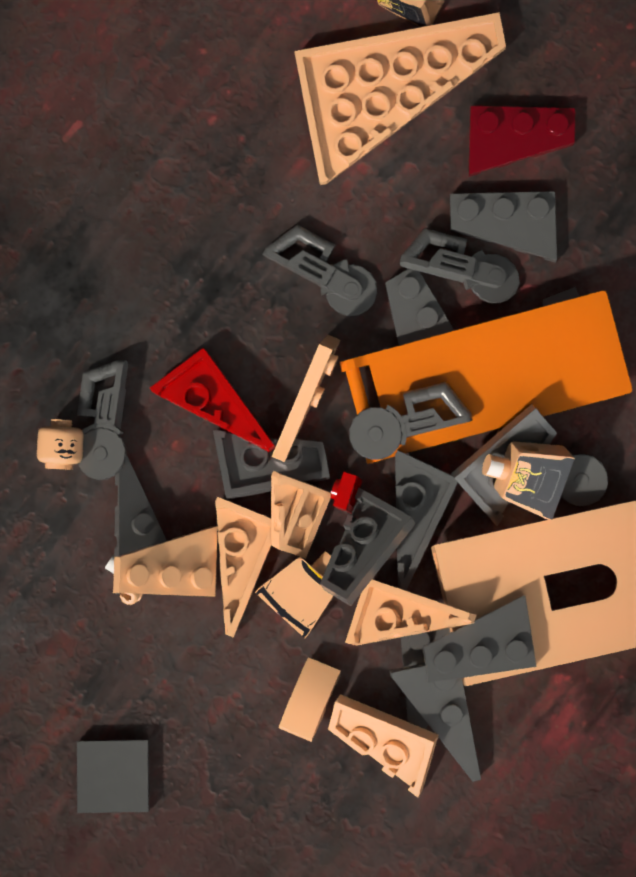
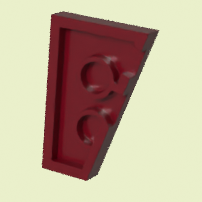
(516, 133)

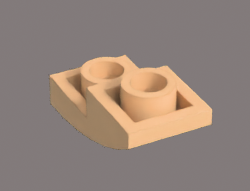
(309, 699)

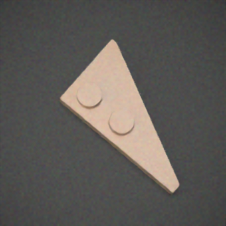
(309, 395)
(243, 548)
(393, 613)

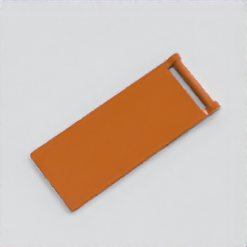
(498, 368)

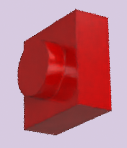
(345, 491)

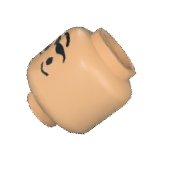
(60, 445)

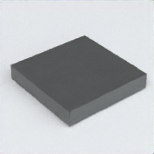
(112, 776)

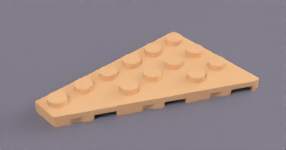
(377, 84)

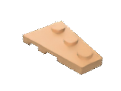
(170, 568)
(394, 743)

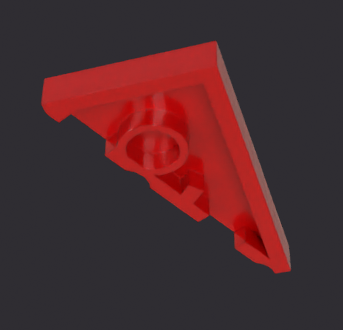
(206, 392)

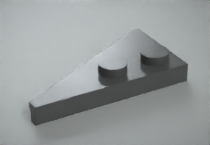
(444, 710)

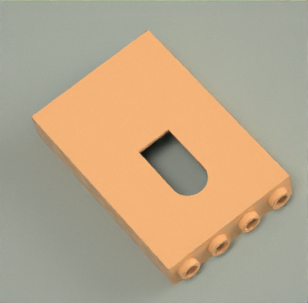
(506, 564)

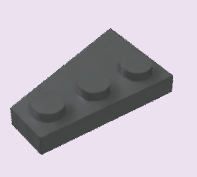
(249, 468)
(489, 645)

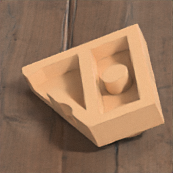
(295, 513)

